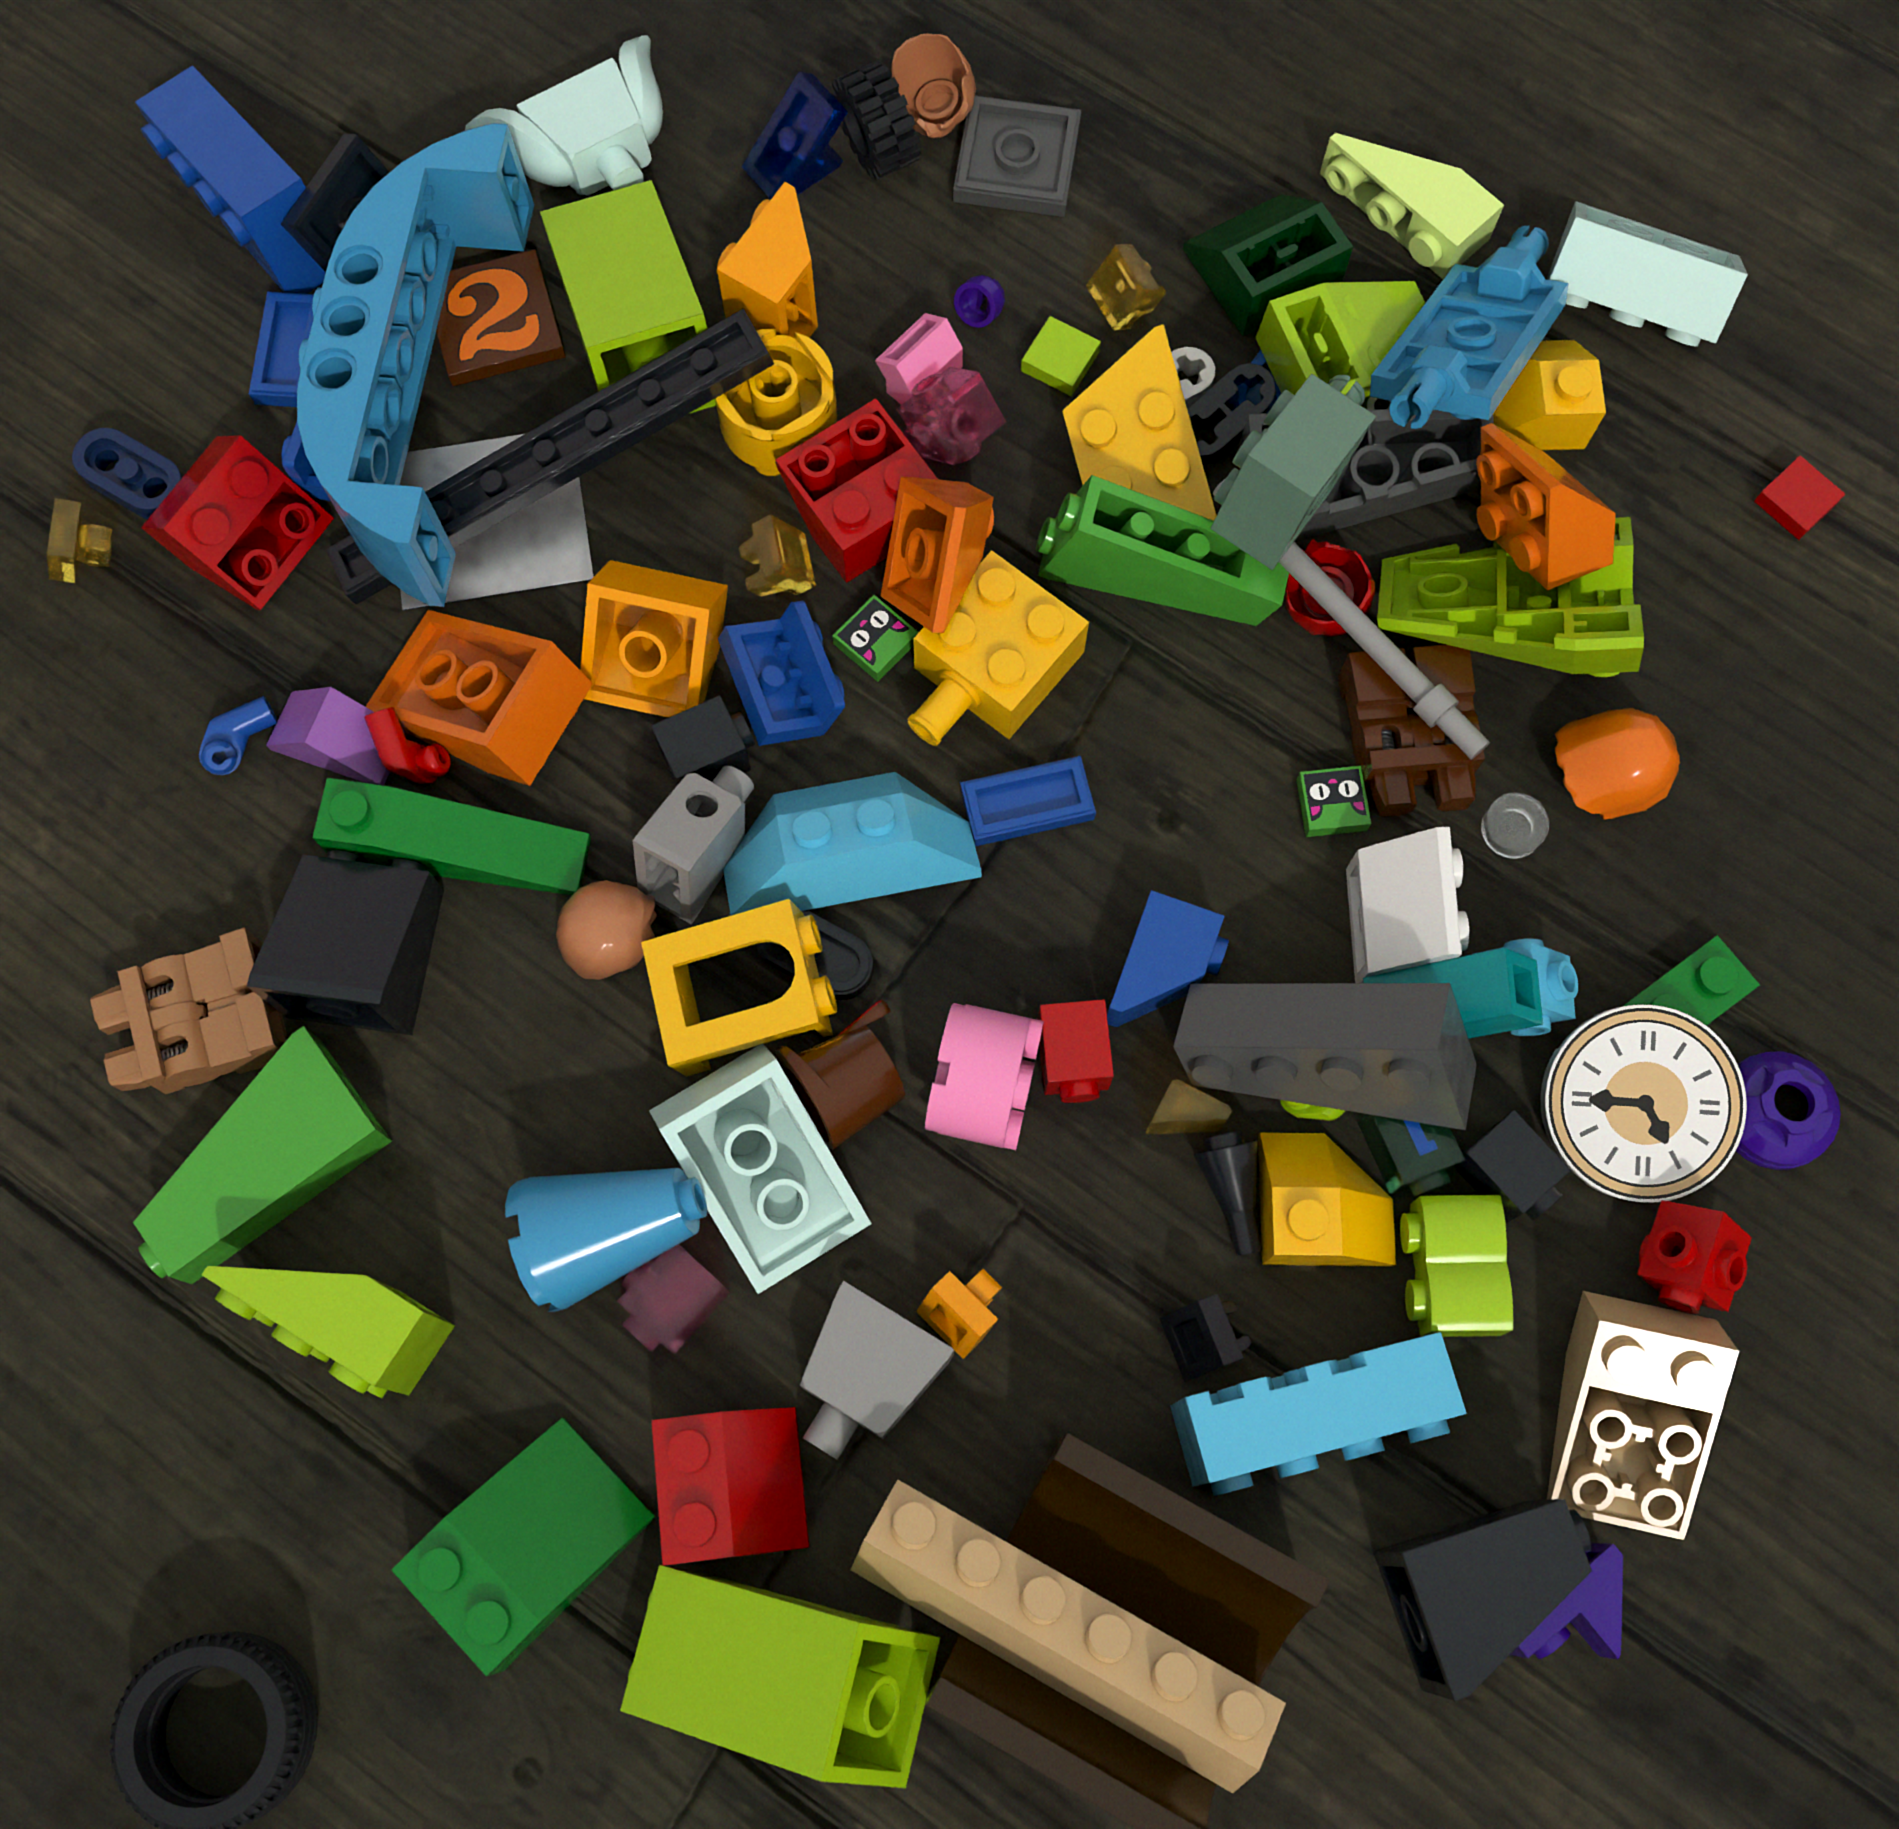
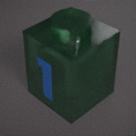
(1411, 1153)

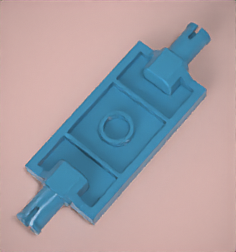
(1472, 336)

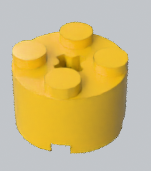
(779, 404)

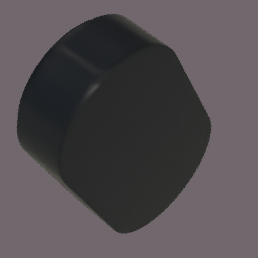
(843, 959)

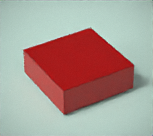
(1799, 497)

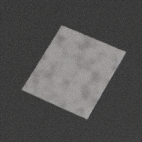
(526, 551)

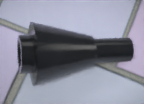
(1232, 1175)

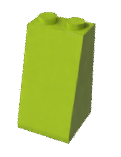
(623, 280)
(781, 1679)

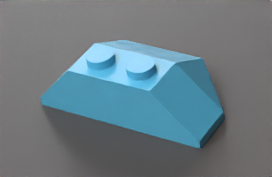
(849, 845)

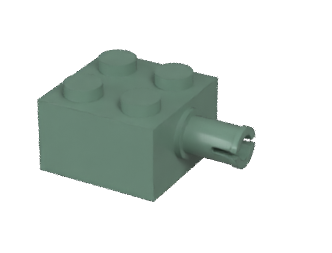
(1290, 467)

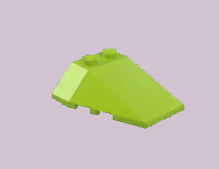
(1498, 610)

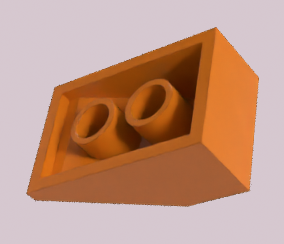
(483, 694)

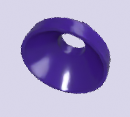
(1767, 1135)

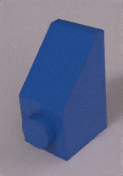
(1167, 955)

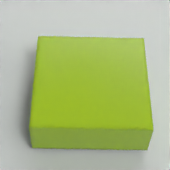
(1060, 356)

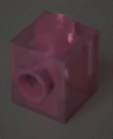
(669, 1299)

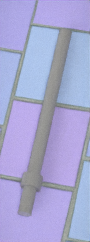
(1433, 703)

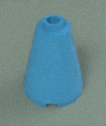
(597, 1228)

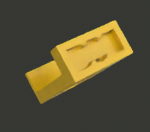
(801, 1009)

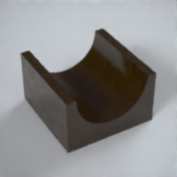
(1165, 1567)

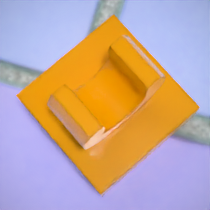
(961, 1310)

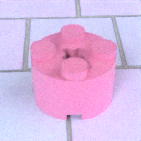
(983, 1075)

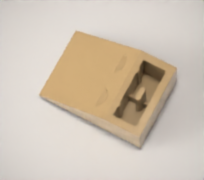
(1638, 1413)

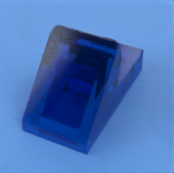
(797, 139)

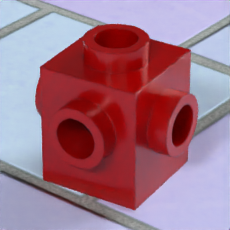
(1694, 1257)

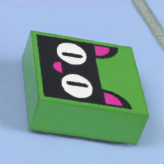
(875, 638)
(1333, 801)

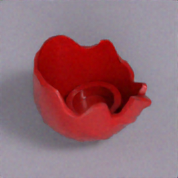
(1347, 571)

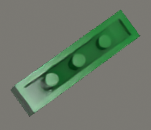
(450, 837)

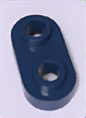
(135, 475)

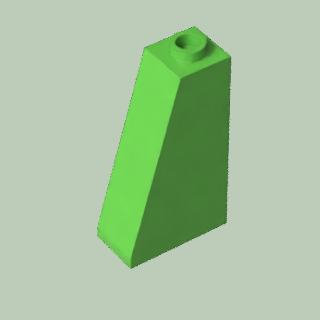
(261, 1161)

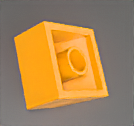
(650, 638)

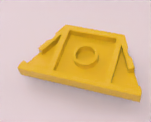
(1138, 429)

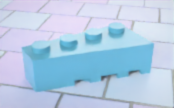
(1318, 1411)

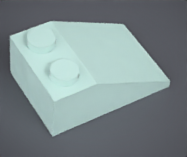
(761, 1167)

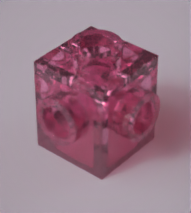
(950, 415)

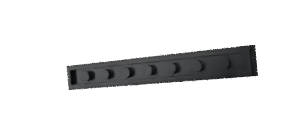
(578, 440)

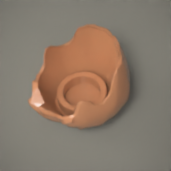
(934, 82)
(604, 928)

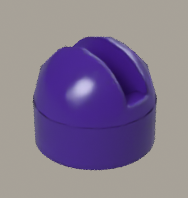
(971, 296)

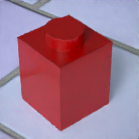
(1075, 1050)

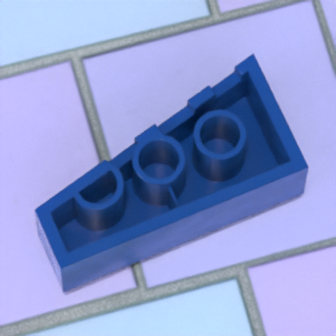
(230, 173)

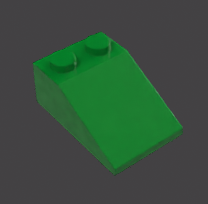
(523, 1547)

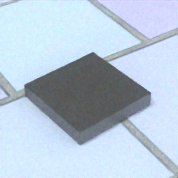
(1017, 156)

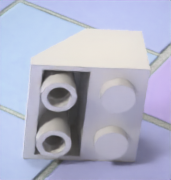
(1406, 903)

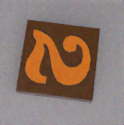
(497, 319)

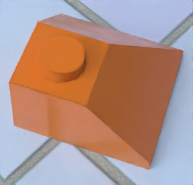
(935, 547)

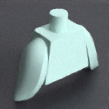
(589, 126)

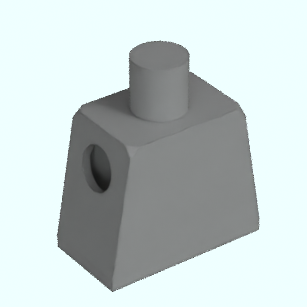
(691, 840)
(867, 1369)

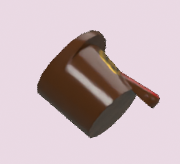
(845, 1078)

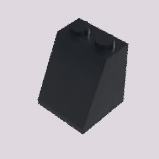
(350, 943)
(1482, 1588)

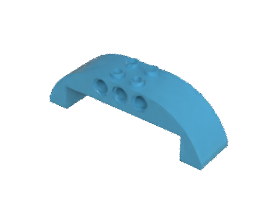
(377, 336)

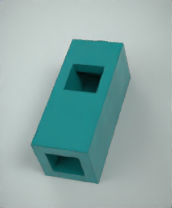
(1491, 988)

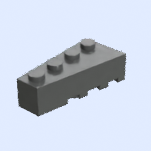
(1397, 469)
(1333, 1046)

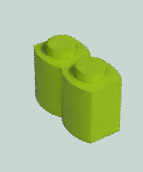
(1458, 1266)

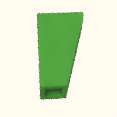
(1155, 554)

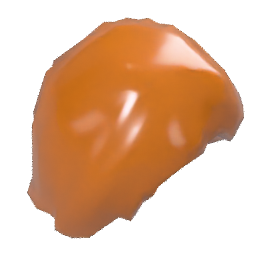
(1617, 761)

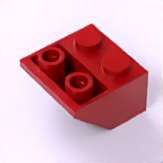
(850, 486)
(238, 520)

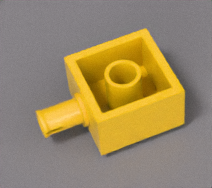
(997, 653)

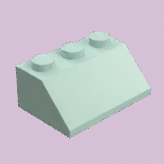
(1647, 274)

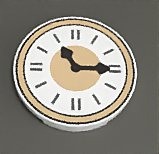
(1643, 1103)

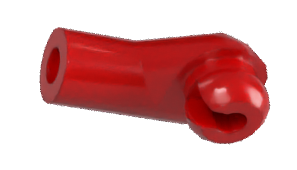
(402, 755)

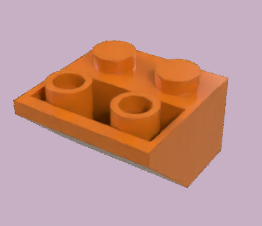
(1540, 511)

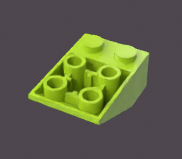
(1335, 331)
(365, 1326)

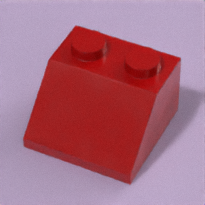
(729, 1484)

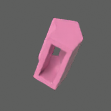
(919, 352)

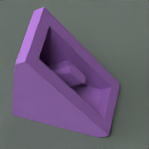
(329, 733)

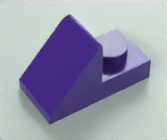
(1591, 1608)

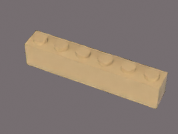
(1069, 1638)

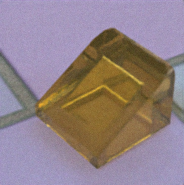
(1188, 1111)

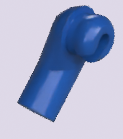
(230, 732)

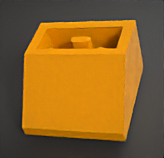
(771, 269)

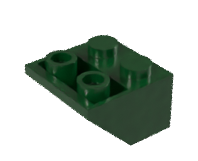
(1268, 255)

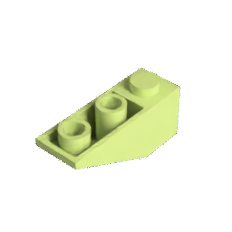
(1418, 201)

